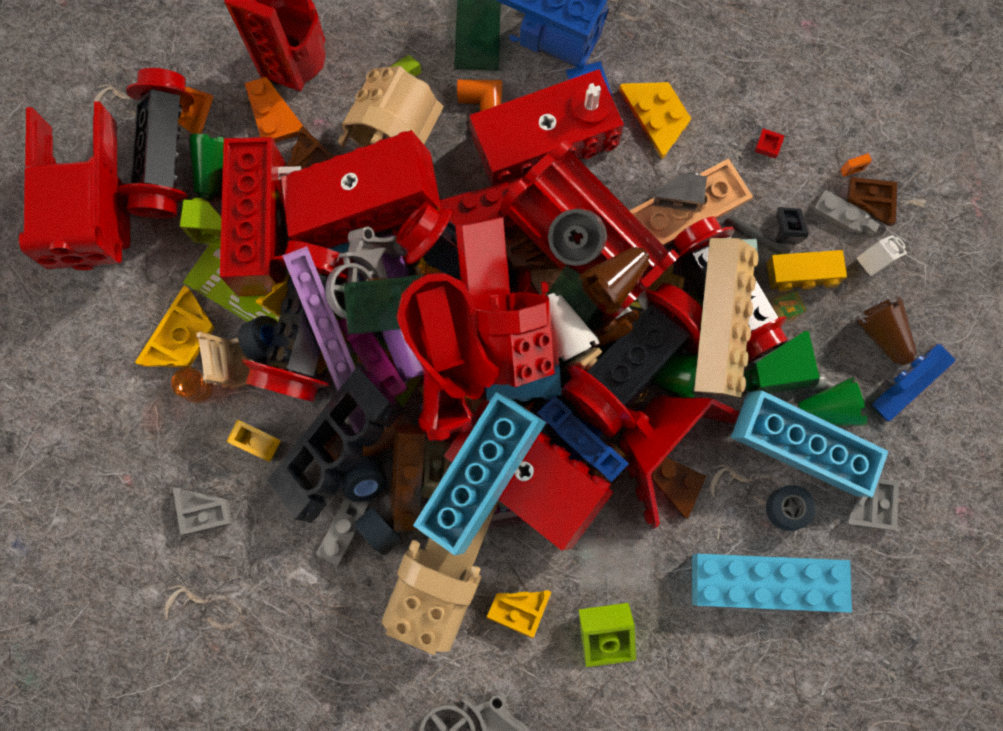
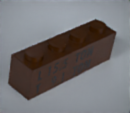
(406, 477)

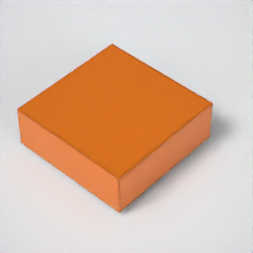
(856, 165)

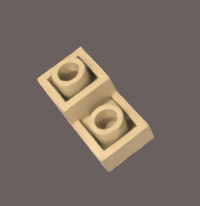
(584, 360)

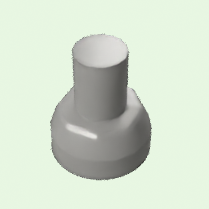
(822, 383)

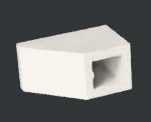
(882, 254)

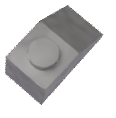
(683, 193)

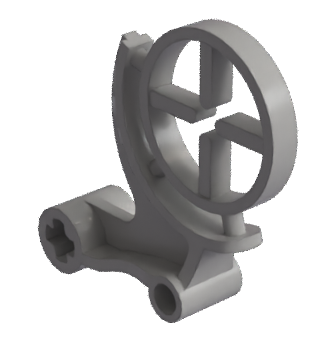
(368, 252)
(490, 714)

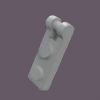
(341, 531)

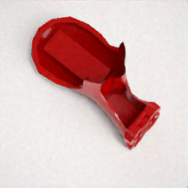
(442, 333)

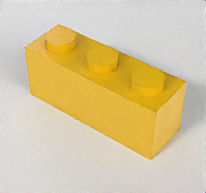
(806, 270)

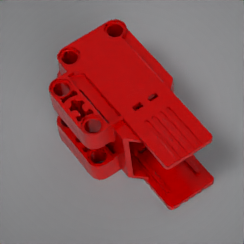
(73, 208)

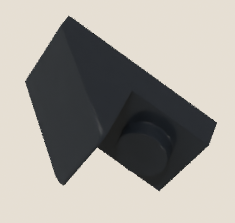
(791, 226)

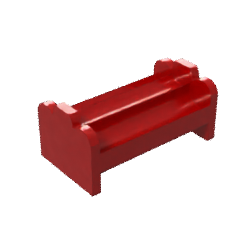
(564, 184)

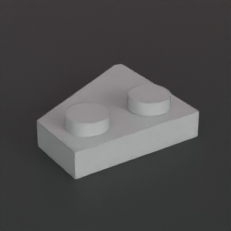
(879, 510)
(200, 511)

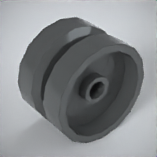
(562, 237)

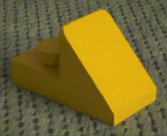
(253, 440)

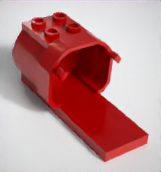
(281, 38)
(510, 325)

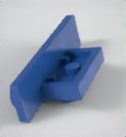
(913, 382)

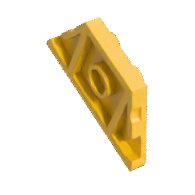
(657, 112)
(176, 338)

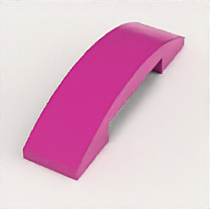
(375, 359)

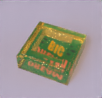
(790, 305)

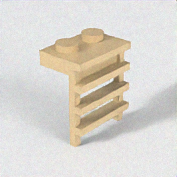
(223, 361)

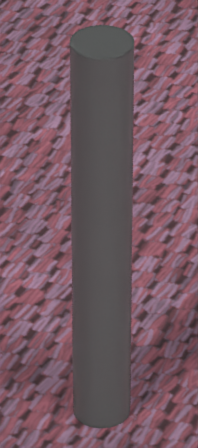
(755, 234)

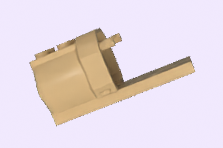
(389, 105)
(433, 593)

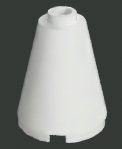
(568, 330)

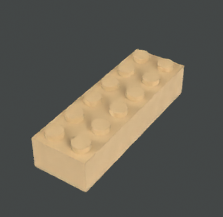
(726, 317)

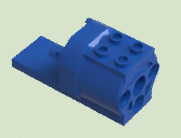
(561, 27)

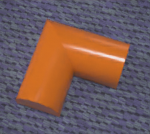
(479, 91)

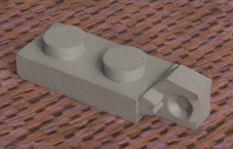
(844, 214)

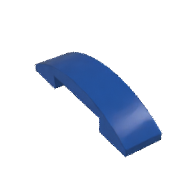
(582, 439)

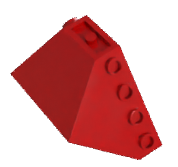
(671, 421)

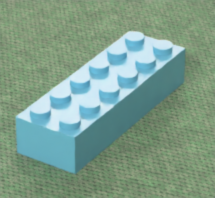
(809, 444)
(479, 474)
(771, 583)

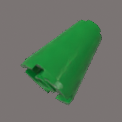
(206, 164)
(679, 375)
(838, 404)

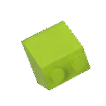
(201, 221)
(607, 634)

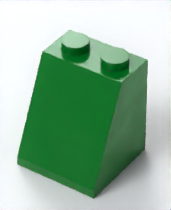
(786, 368)

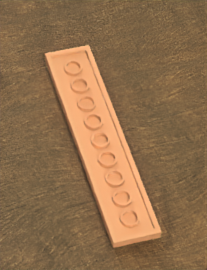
(722, 194)

